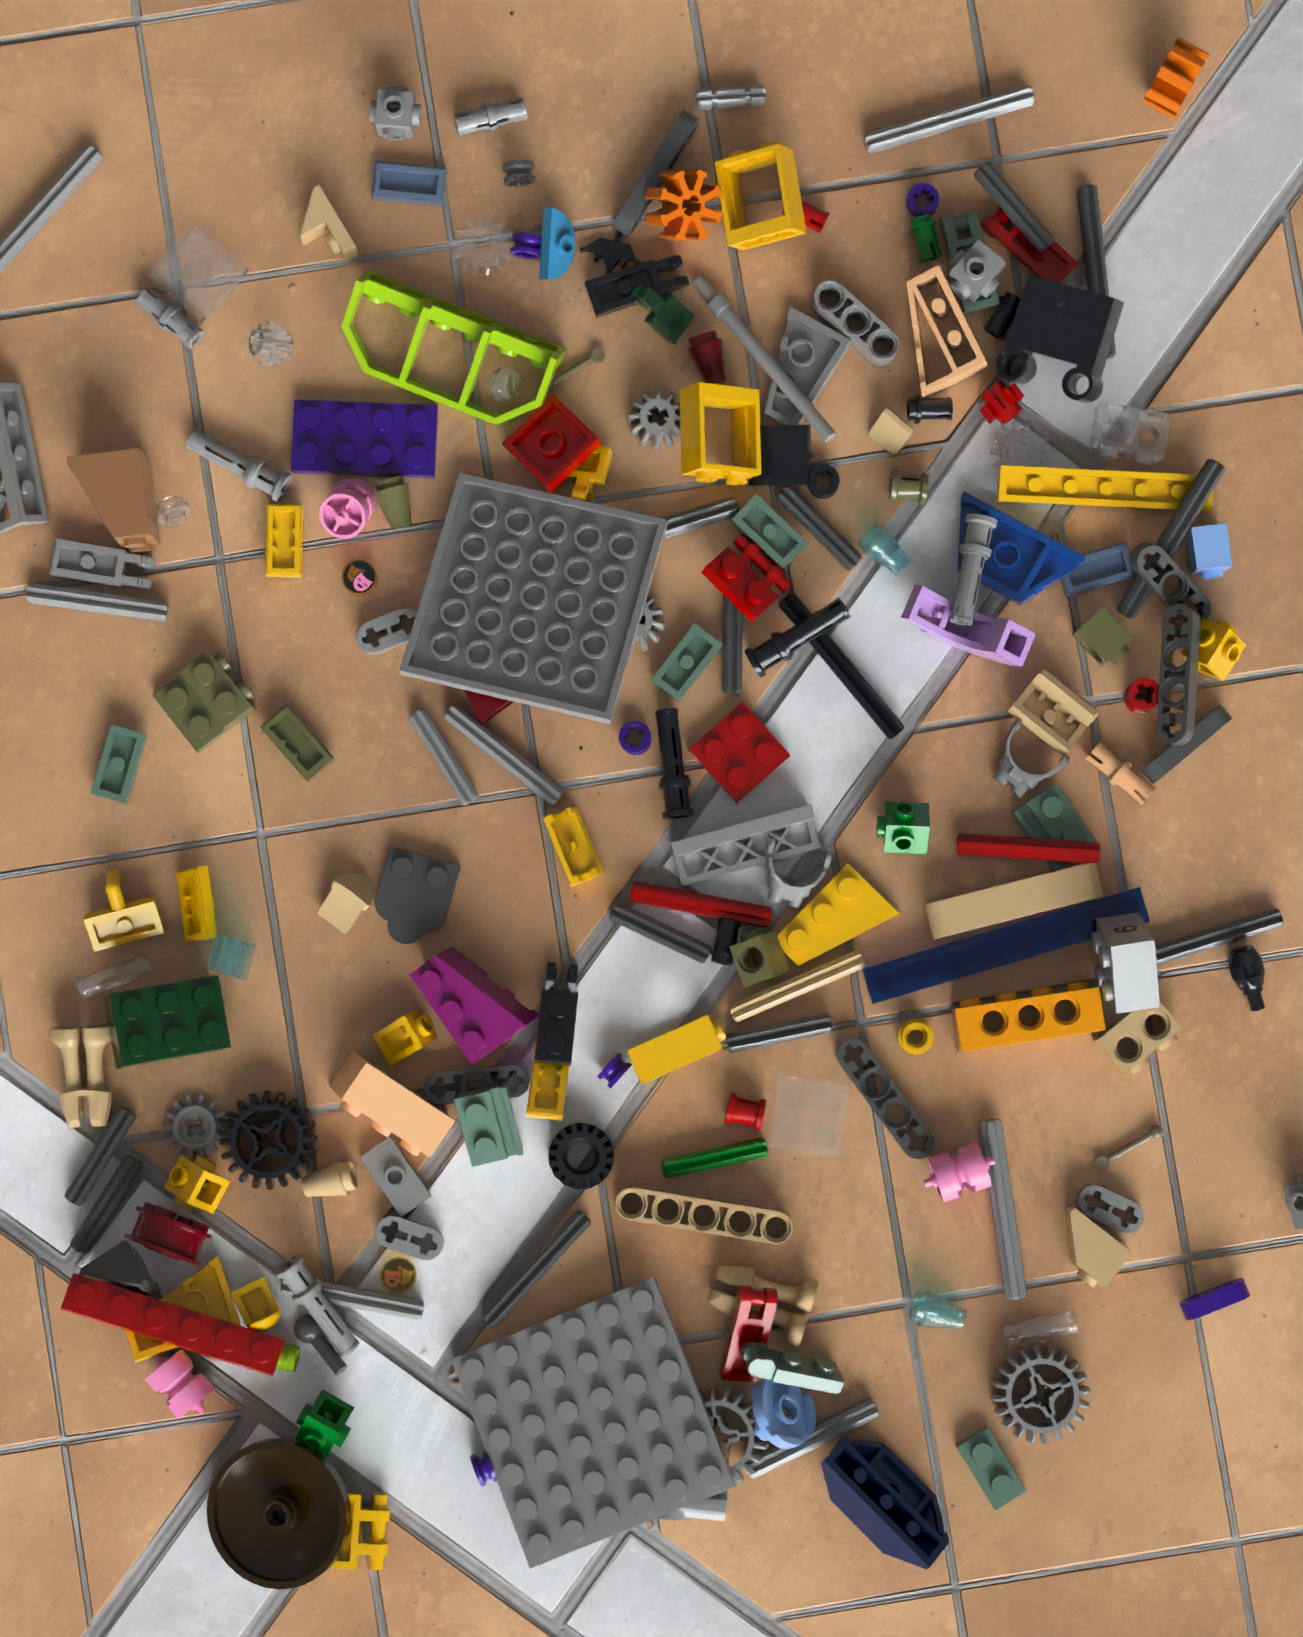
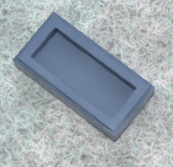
(409, 183)
(1099, 570)

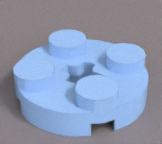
(770, 1420)

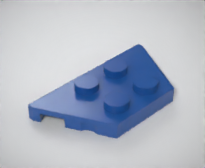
(1021, 557)

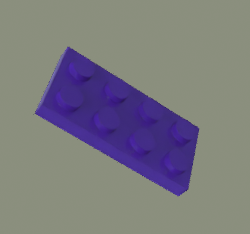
(364, 438)

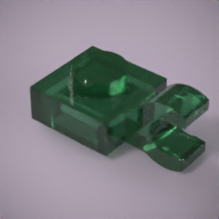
(666, 313)

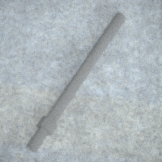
(722, 308)

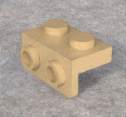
(1053, 711)

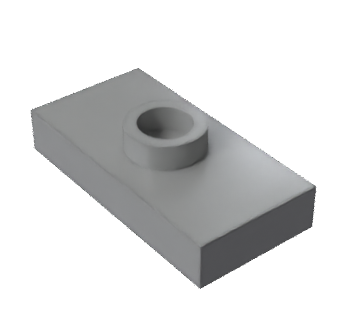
(395, 1176)

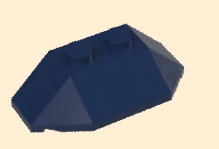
(885, 1500)

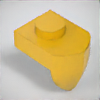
(258, 1305)

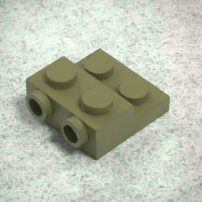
(205, 700)

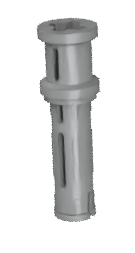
(256, 469)
(975, 553)
(308, 1292)

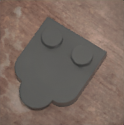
(415, 894)

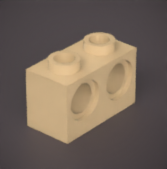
(1132, 1026)

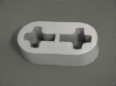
(382, 624)
(1106, 1216)
(412, 1228)

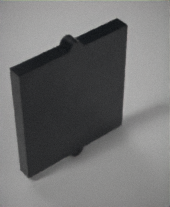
(784, 455)

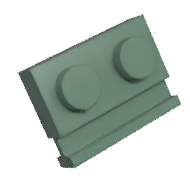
(1052, 817)
(488, 1124)

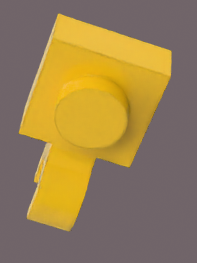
(591, 472)

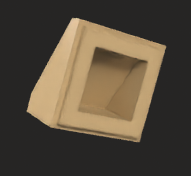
(891, 432)

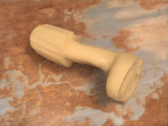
(73, 1098)
(799, 1296)

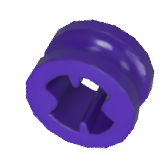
(915, 193)
(526, 246)
(625, 733)
(614, 1070)
(483, 1468)

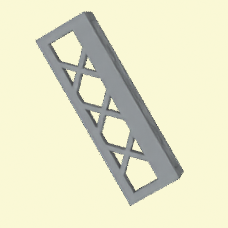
(18, 464)
(743, 831)

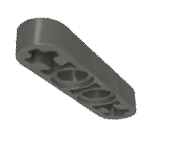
(662, 160)
(1172, 675)
(887, 1096)

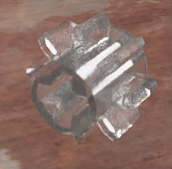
(271, 343)

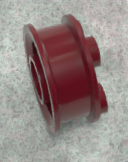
(169, 1236)

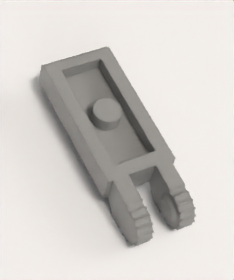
(97, 564)

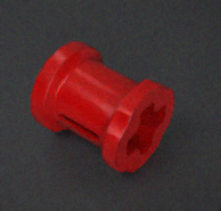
(1142, 706)
(745, 1111)

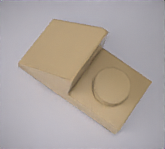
(321, 219)

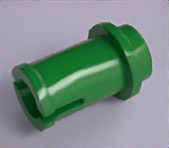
(925, 237)

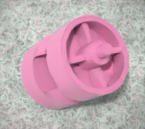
(347, 508)
(961, 1171)
(184, 1388)

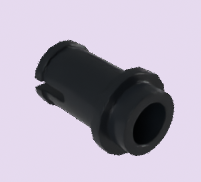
(1003, 316)
(929, 409)
(725, 937)

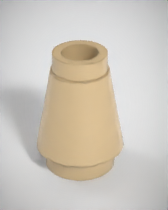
(331, 1180)

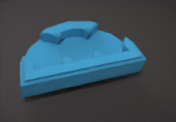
(556, 244)

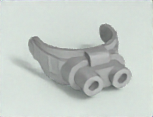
(1018, 778)
(792, 888)

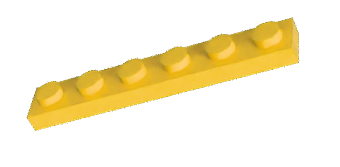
(1094, 487)

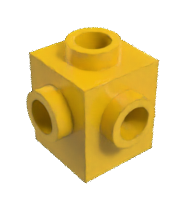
(1218, 648)
(196, 1184)

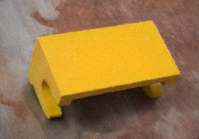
(573, 846)

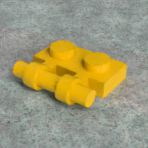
(376, 1547)

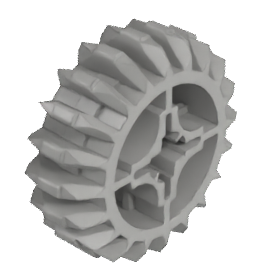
(1056, 1387)
(718, 1419)

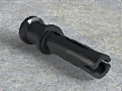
(783, 645)
(674, 780)

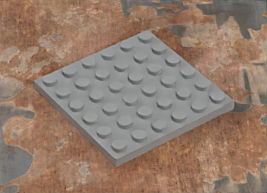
(534, 598)
(593, 1422)

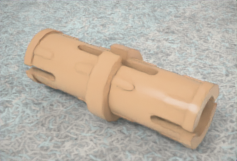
(1120, 773)

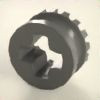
(518, 172)

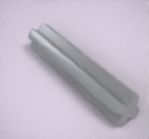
(443, 756)

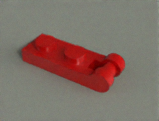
(1050, 264)
(747, 1327)

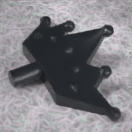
(611, 251)

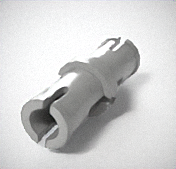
(490, 116)
(169, 317)

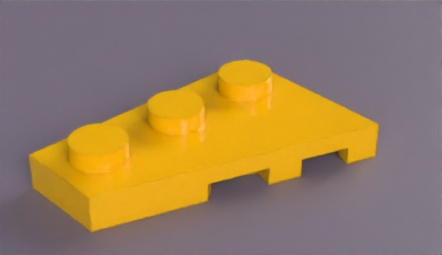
(834, 916)
(204, 1293)

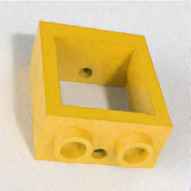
(727, 171)
(746, 432)
(676, 1048)

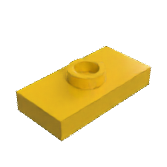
(284, 540)
(196, 904)
(547, 1091)

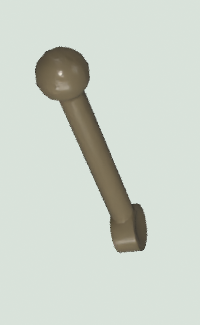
(597, 356)
(1103, 1161)

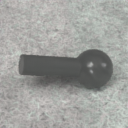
(309, 1332)

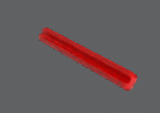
(1028, 848)
(700, 904)

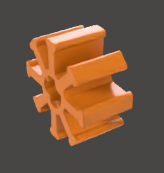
(1175, 77)
(687, 188)

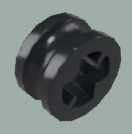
(834, 482)

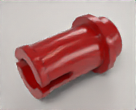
(813, 216)

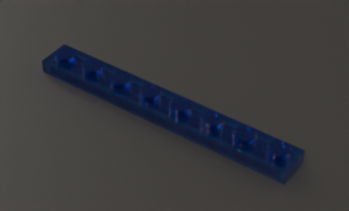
(997, 947)

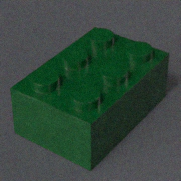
(167, 1021)

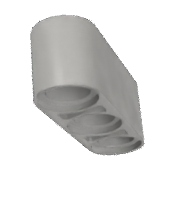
(850, 307)

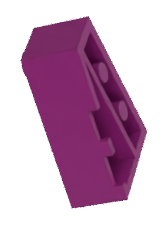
(471, 1004)

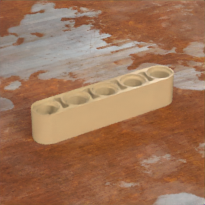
(1014, 900)
(719, 1225)

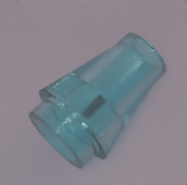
(882, 548)
(935, 1311)

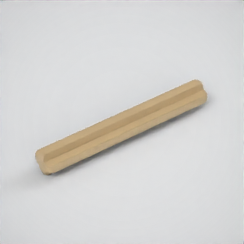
(797, 986)

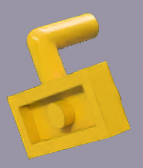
(122, 921)

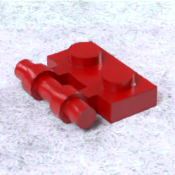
(741, 584)

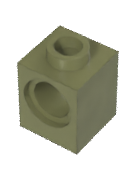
(1103, 638)
(748, 967)

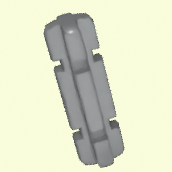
(730, 97)

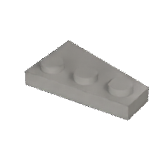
(809, 358)

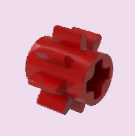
(1001, 403)

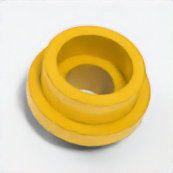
(926, 1032)

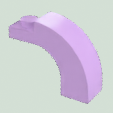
(988, 636)

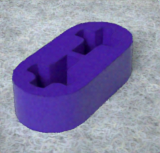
(1214, 1299)

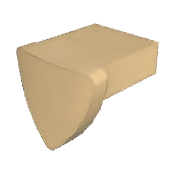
(347, 900)

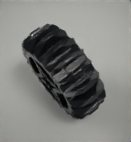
(250, 1166)

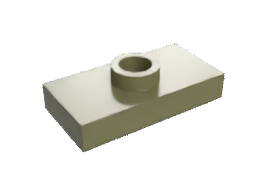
(297, 743)

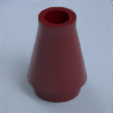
(708, 356)

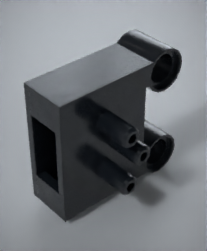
(1063, 326)

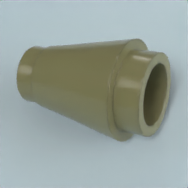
(394, 501)

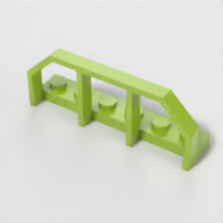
(448, 316)

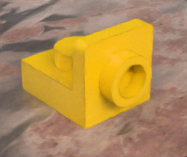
(405, 1036)

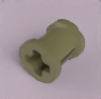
(908, 487)

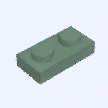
(769, 531)
(686, 662)
(119, 764)
(991, 1468)

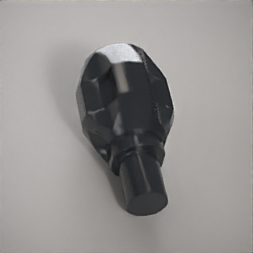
(1248, 974)

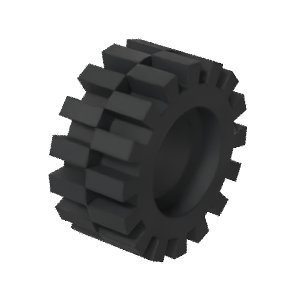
(581, 1133)

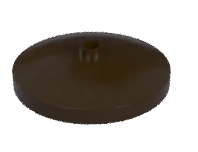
(256, 1533)

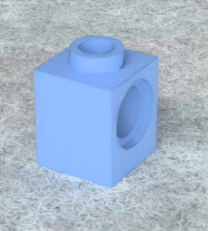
(1208, 550)

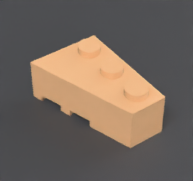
(941, 334)
(390, 1105)

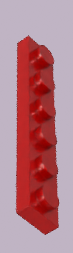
(172, 1324)

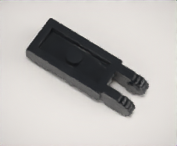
(613, 290)
(557, 1019)

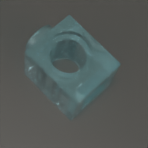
(231, 956)

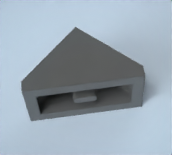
(122, 1268)

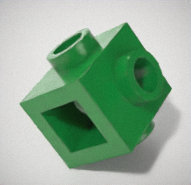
(904, 827)
(324, 1423)

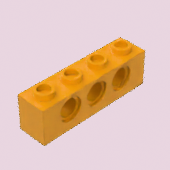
(1085, 1018)

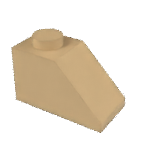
(1093, 1249)

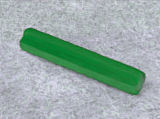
(714, 1157)

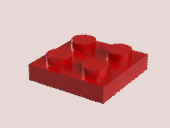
(551, 443)
(739, 752)

